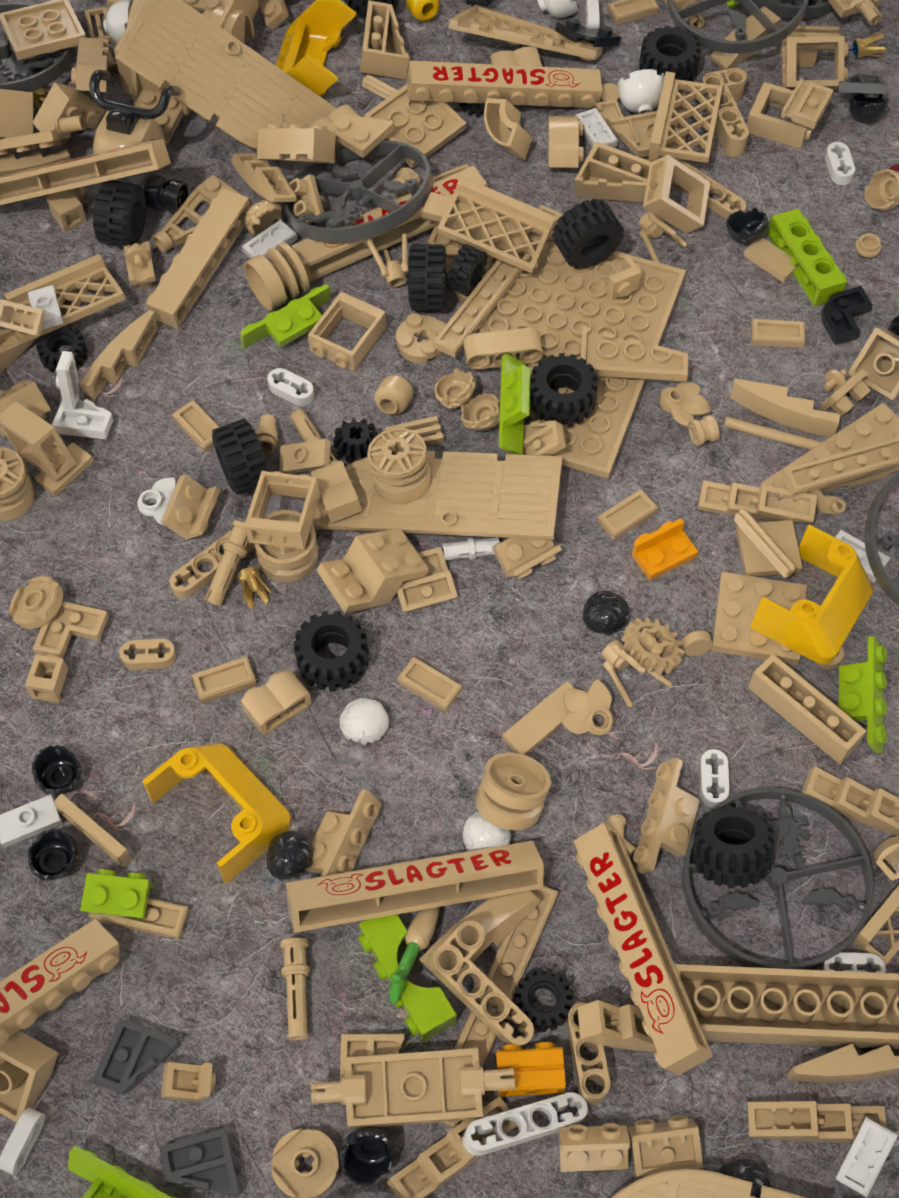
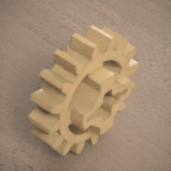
(653, 645)

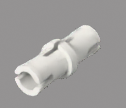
(469, 548)

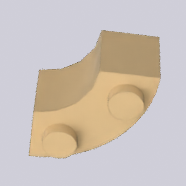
(504, 127)
(564, 141)

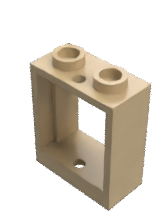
(789, 59)
(772, 127)
(658, 189)
(356, 311)
(35, 441)
(282, 532)

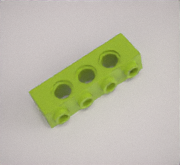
(816, 269)

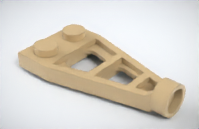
(171, 234)

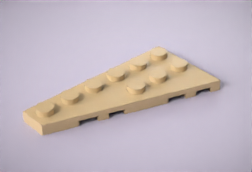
(517, 31)
(870, 428)

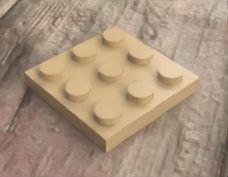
(42, 28)
(418, 123)
(736, 608)

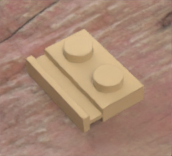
(807, 103)

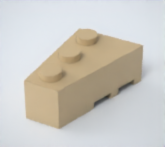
(382, 45)
(91, 56)
(296, 144)
(612, 175)

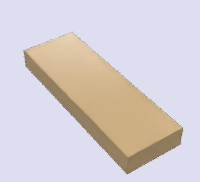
(538, 723)
(92, 831)
(160, 919)

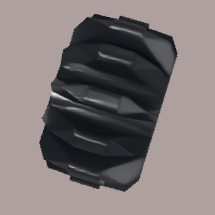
(354, 439)

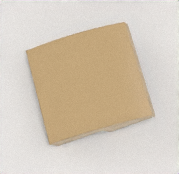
(431, 589)

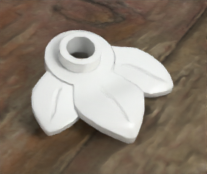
(159, 494)

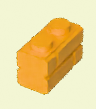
(535, 1070)

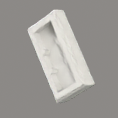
(596, 128)
(269, 238)
(47, 300)
(68, 380)
(28, 820)
(866, 1156)

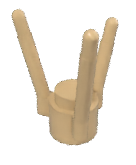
(654, 227)
(393, 271)
(620, 659)

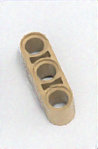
(487, 348)
(584, 1069)

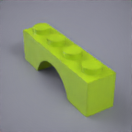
(426, 1007)

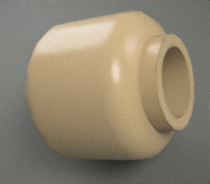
(393, 395)

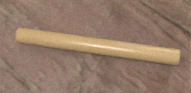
(770, 433)

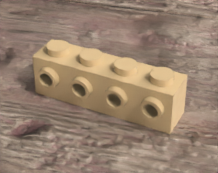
(806, 709)

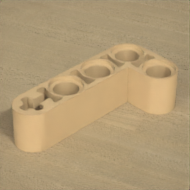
(729, 123)
(483, 986)

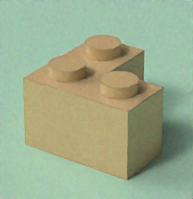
(68, 102)

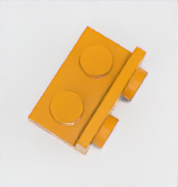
(663, 549)

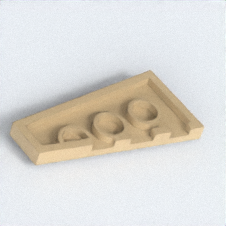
(631, 359)

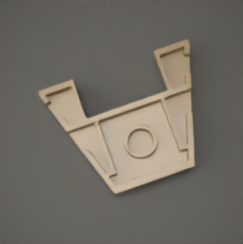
(637, 129)

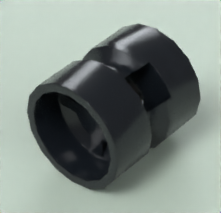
(165, 194)

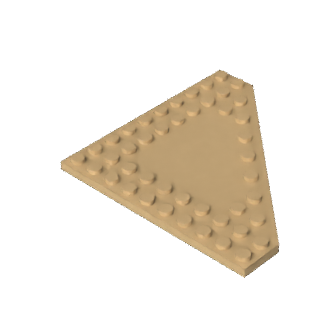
(558, 304)

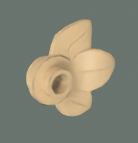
(684, 402)
(585, 706)

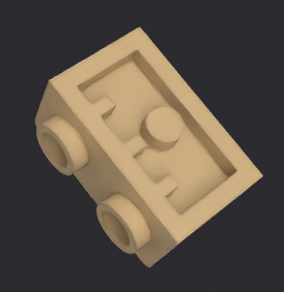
(190, 508)
(521, 554)
(665, 1145)
(593, 1147)

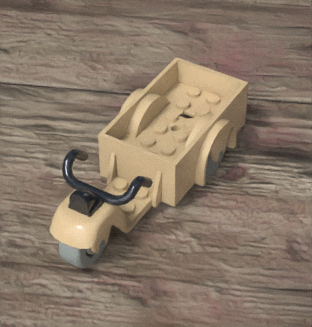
(154, 109)

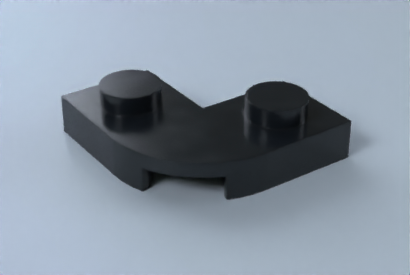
(599, 37)
(839, 313)

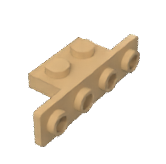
(667, 820)
(343, 836)

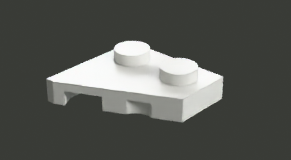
(83, 421)

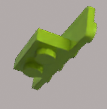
(289, 322)
(513, 403)
(862, 693)
(107, 1179)

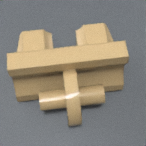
(307, 196)
(140, 265)
(854, 385)

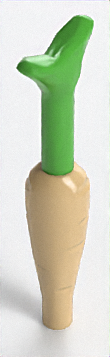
(417, 939)

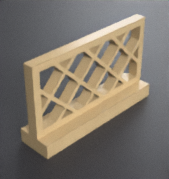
(666, 111)
(502, 210)
(67, 282)

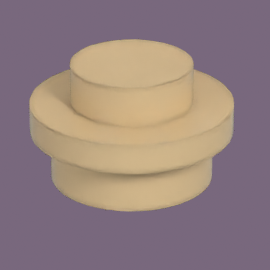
(868, 245)

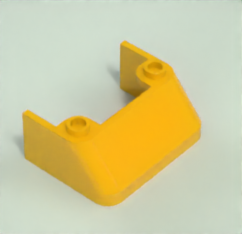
(310, 39)
(816, 629)
(261, 812)

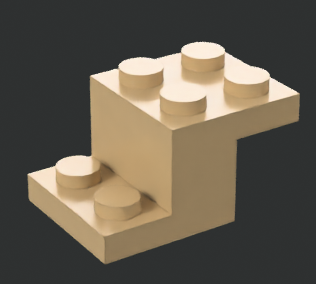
(372, 570)

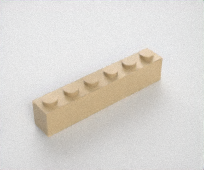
(199, 258)

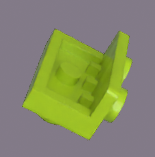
(116, 895)

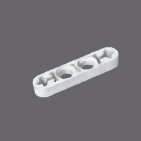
(523, 1118)

